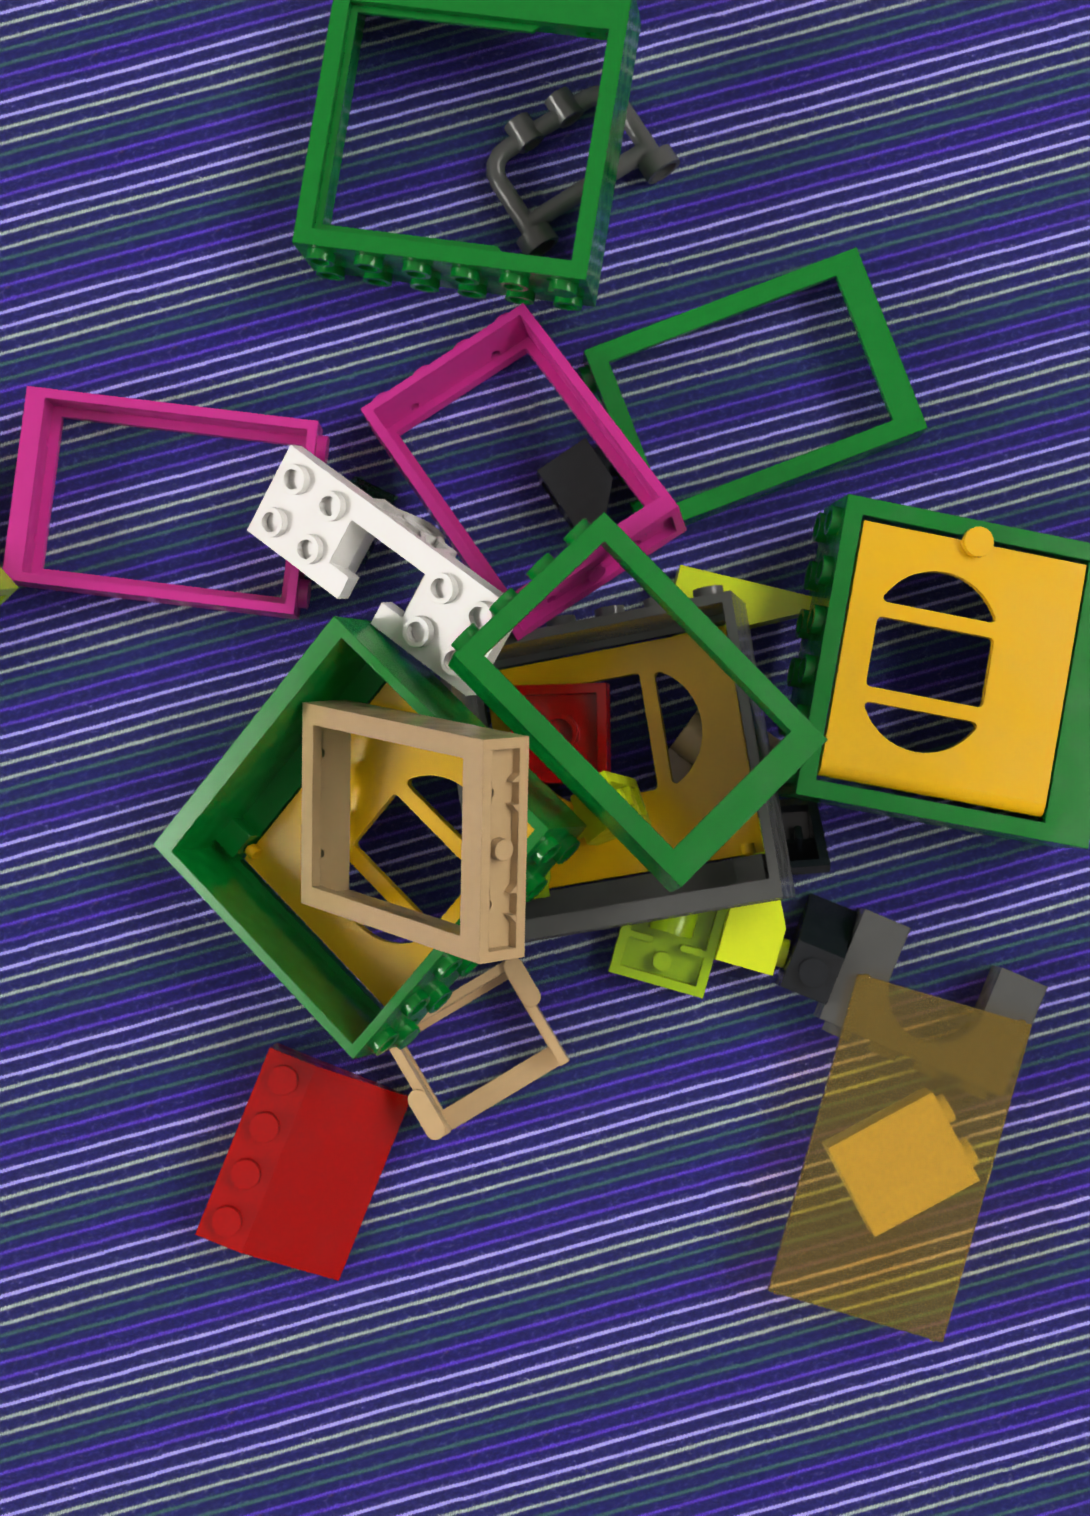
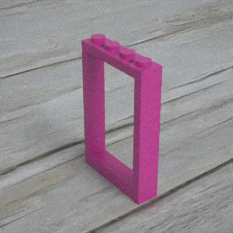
(465, 368)
(36, 481)

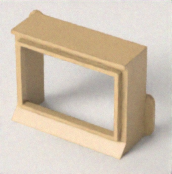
(422, 1100)

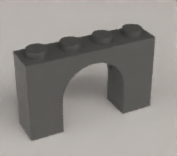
(874, 951)

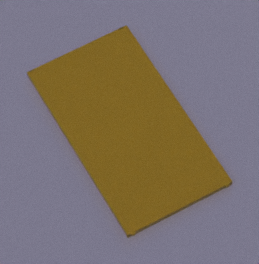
(899, 1158)

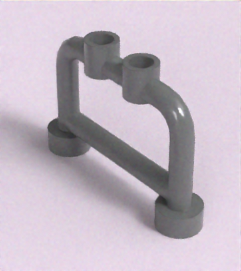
(525, 135)

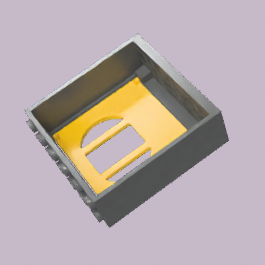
(671, 806)

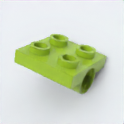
(670, 951)

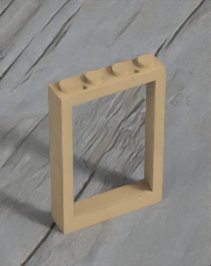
(491, 827)

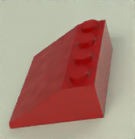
(303, 1164)

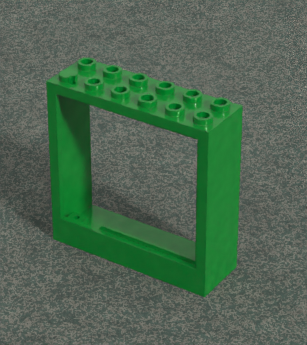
(449, 263)

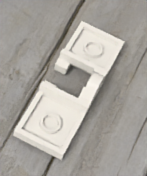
(325, 531)

